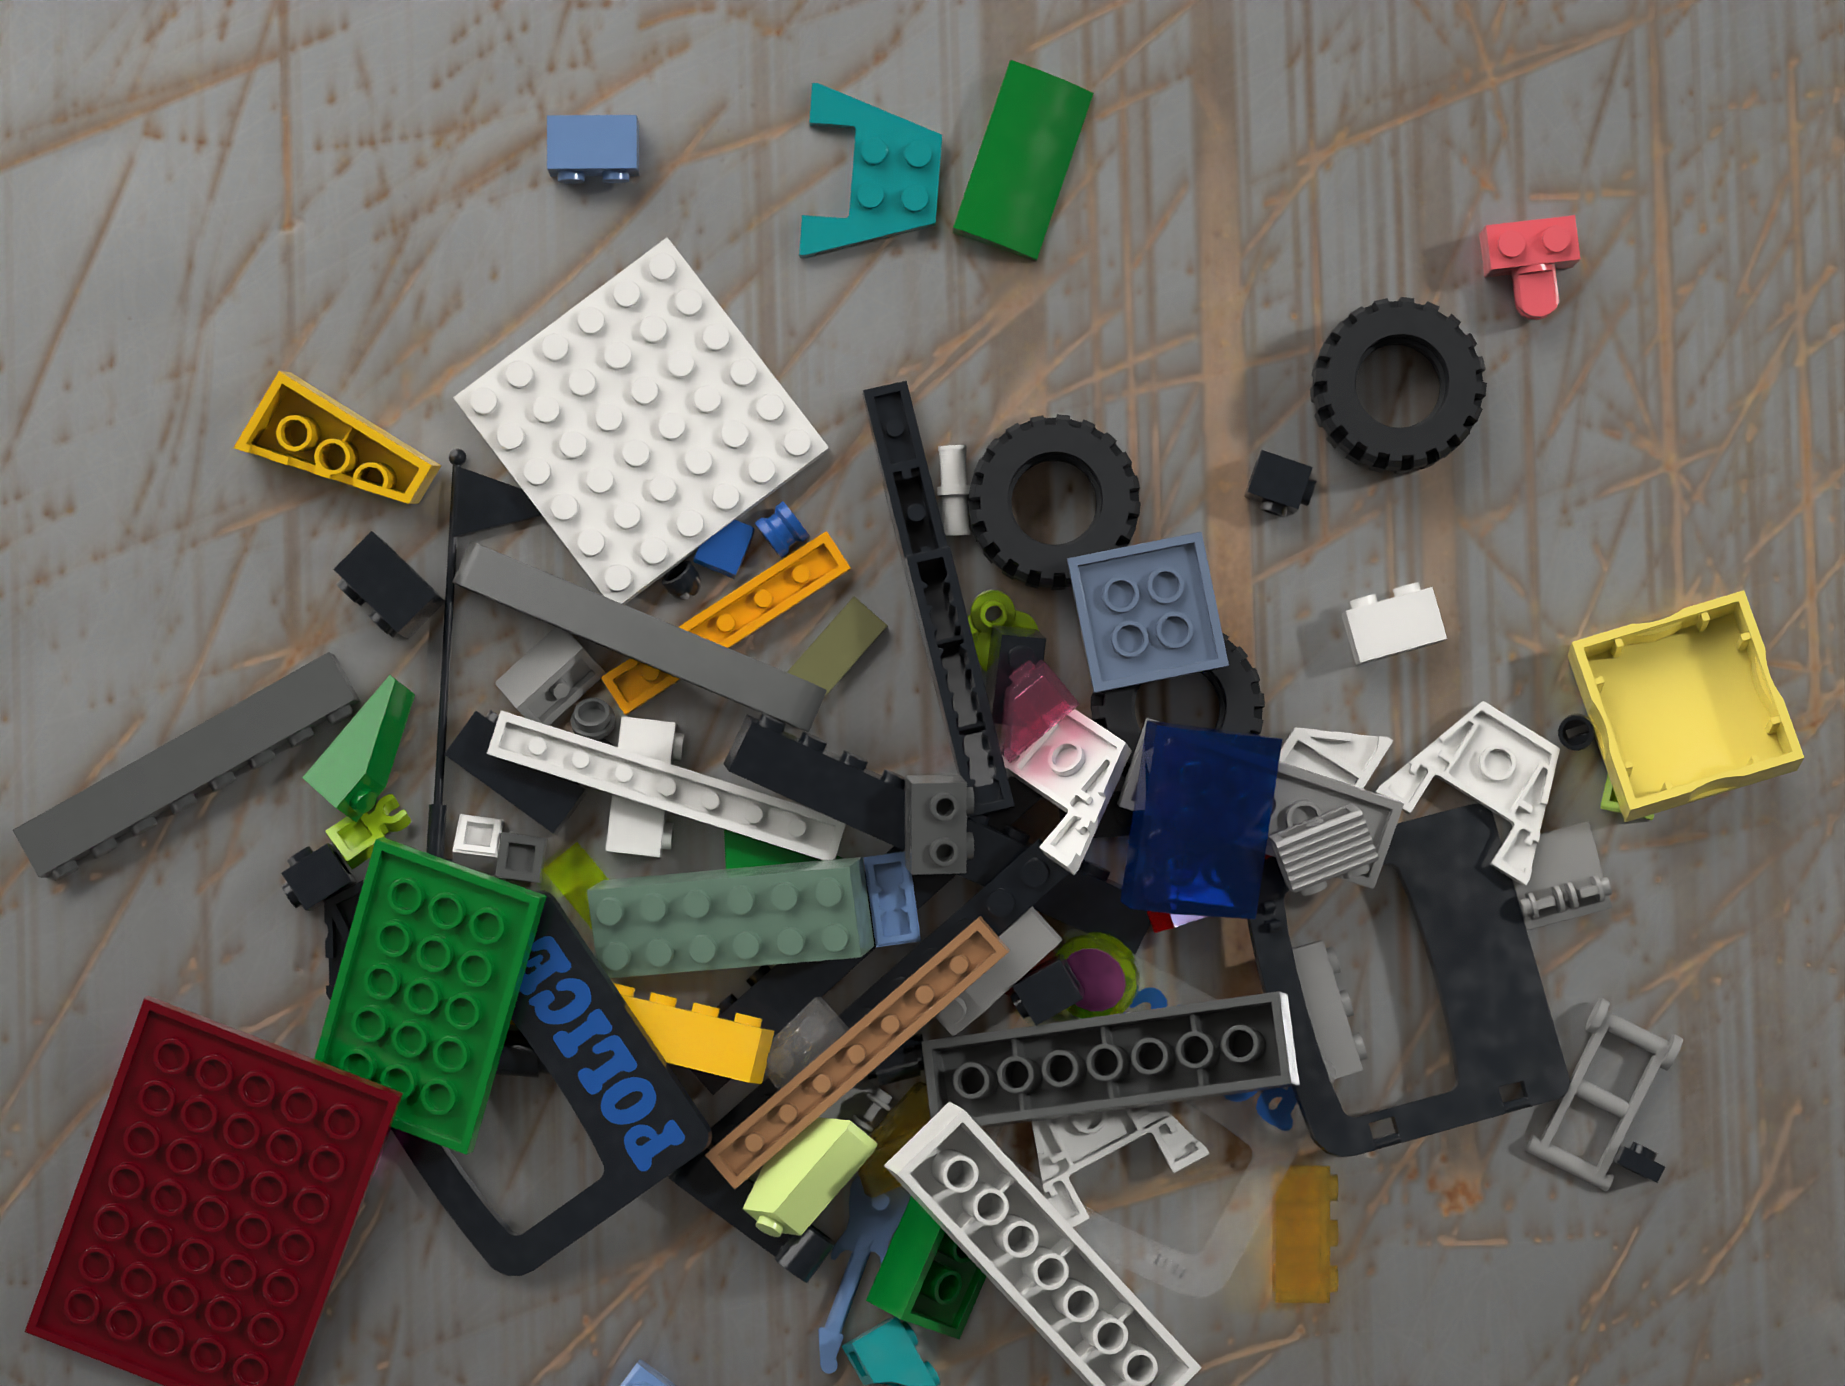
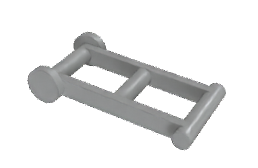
(1598, 1024)

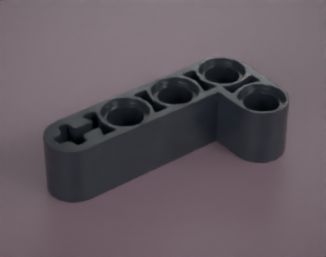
(796, 1253)

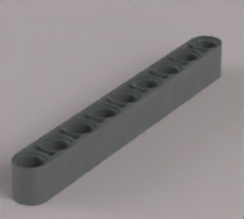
(640, 636)

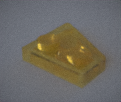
(891, 1135)

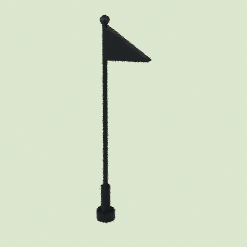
(474, 506)

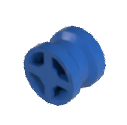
(782, 529)

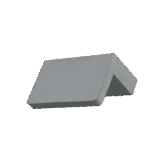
(550, 677)

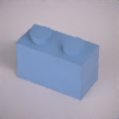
(592, 147)

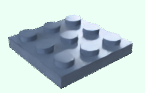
(1147, 612)

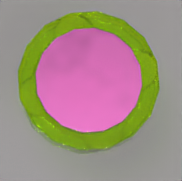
(1104, 971)

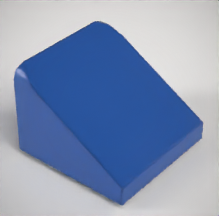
(726, 549)

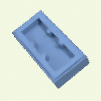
(891, 900)

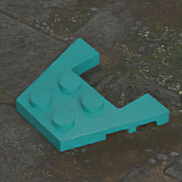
(891, 175)

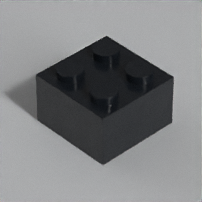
(389, 585)

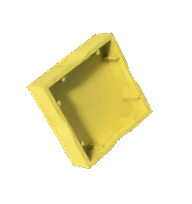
(1684, 706)

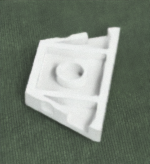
(1335, 754)

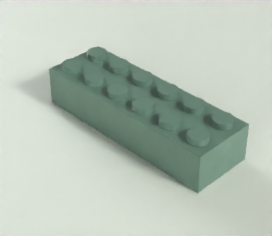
(731, 918)

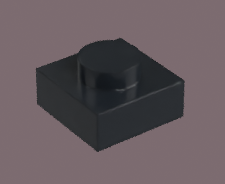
(1639, 1161)

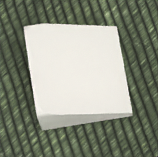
(477, 842)

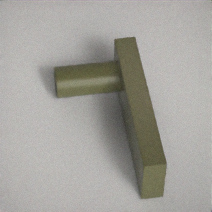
(839, 646)

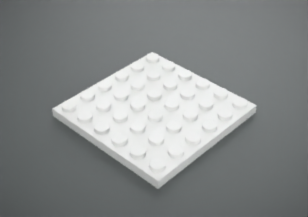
(641, 423)

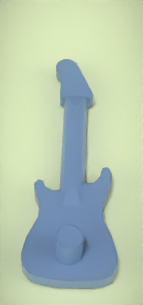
(868, 1231)

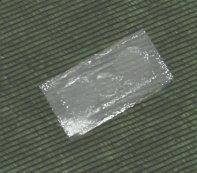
(803, 1041)

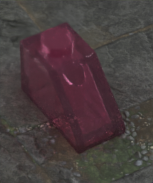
(1032, 707)

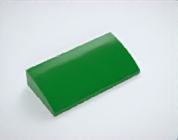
(1022, 161)

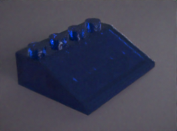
(1200, 821)

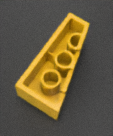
(322, 436)

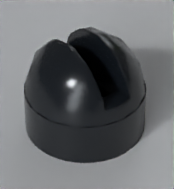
(682, 581)
(1580, 740)

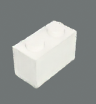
(1393, 624)

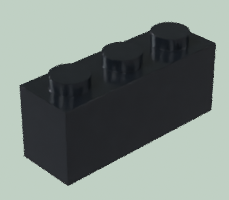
(536, 793)

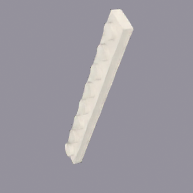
(666, 786)

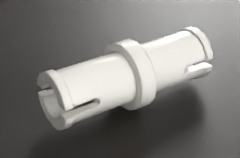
(954, 490)

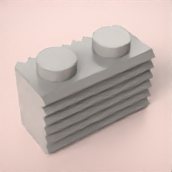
(1324, 849)

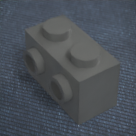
(937, 824)

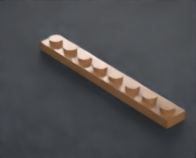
(857, 1052)

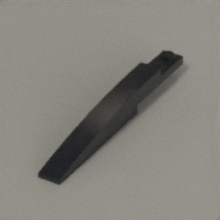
(937, 597)

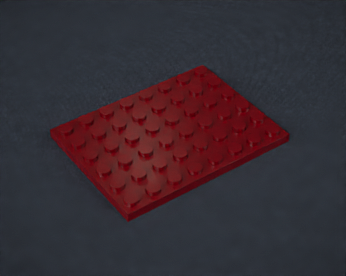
(212, 1206)

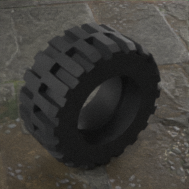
(1435, 338)
(1036, 443)
(1237, 694)

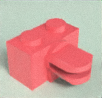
(1531, 255)

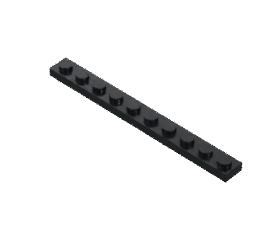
(997, 903)

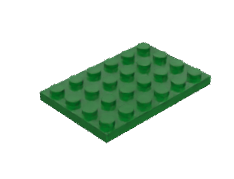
(430, 987)

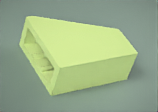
(807, 1175)

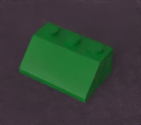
(926, 1276)

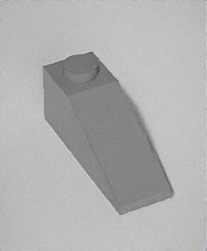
(1029, 942)

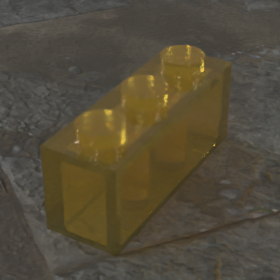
(1304, 1235)

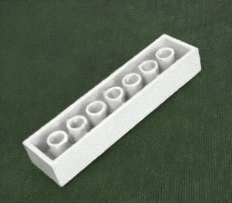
(1036, 1256)

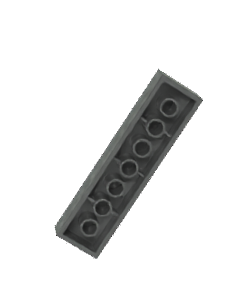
(1115, 1061)

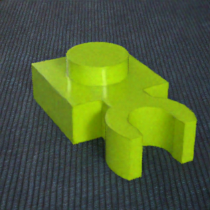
(357, 839)

